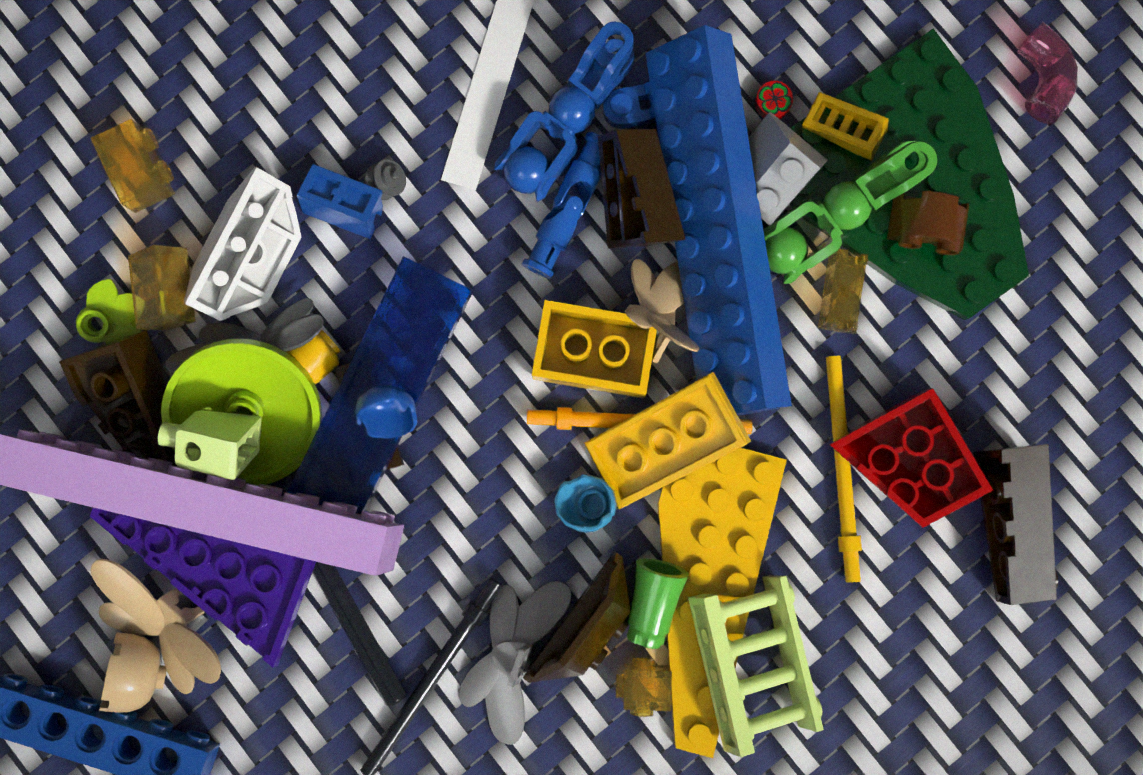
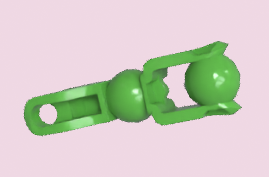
(845, 208)

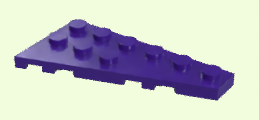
(233, 582)

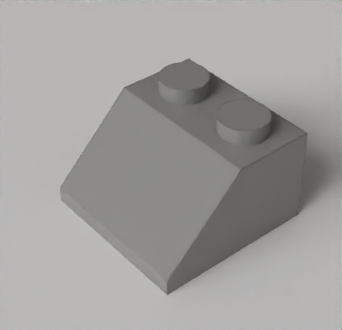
(781, 165)

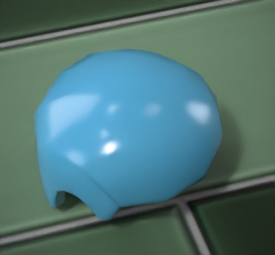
(585, 503)

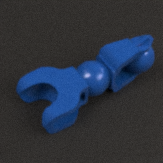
(568, 113)

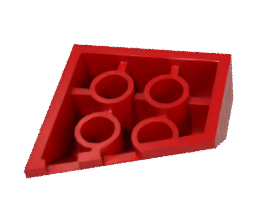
(916, 458)

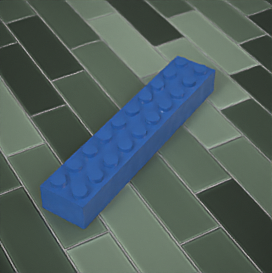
(715, 193)

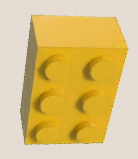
(593, 350)

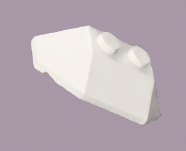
(245, 249)

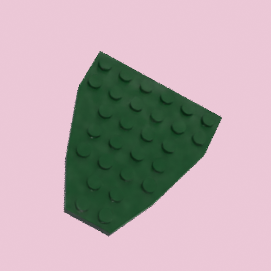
(938, 104)

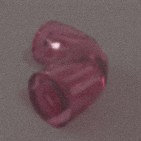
(1056, 73)

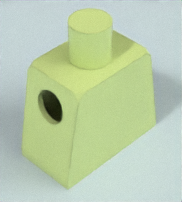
(213, 442)

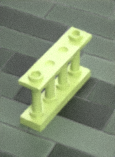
(719, 657)

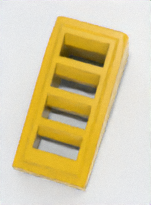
(852, 113)

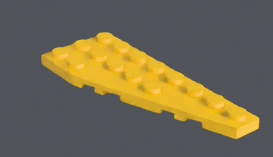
(717, 532)

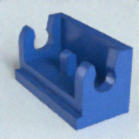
(340, 201)

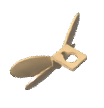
(657, 307)
(139, 613)

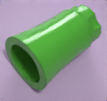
(654, 601)

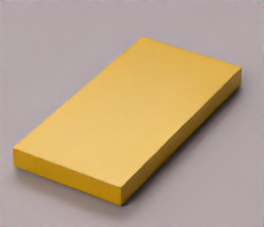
(668, 440)

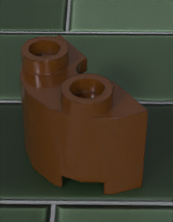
(930, 220)

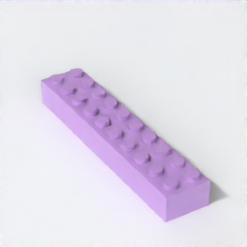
(200, 501)

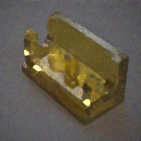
(842, 292)

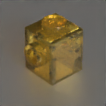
(644, 687)

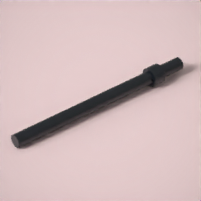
(474, 616)

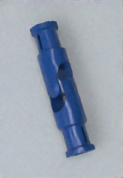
(561, 221)

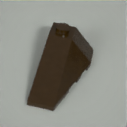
(124, 390)

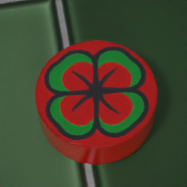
(774, 98)

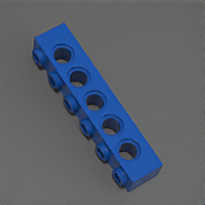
(78, 742)

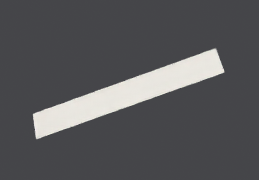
(487, 92)

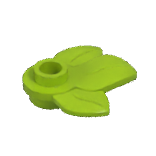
(114, 311)

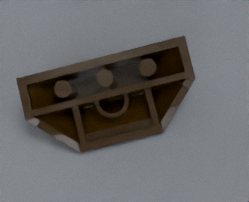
(586, 627)

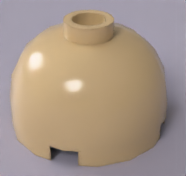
(131, 674)

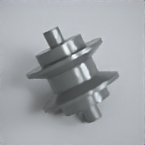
(386, 176)

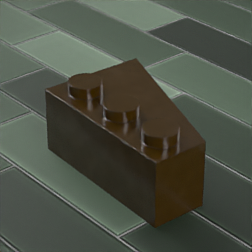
(637, 190)

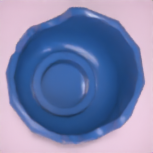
(386, 411)

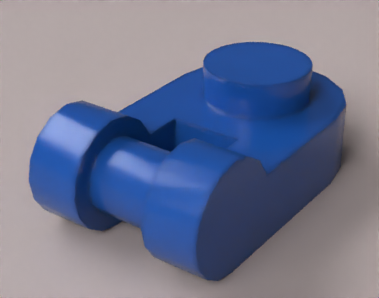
(623, 109)

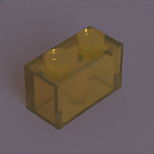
(133, 165)
(159, 287)

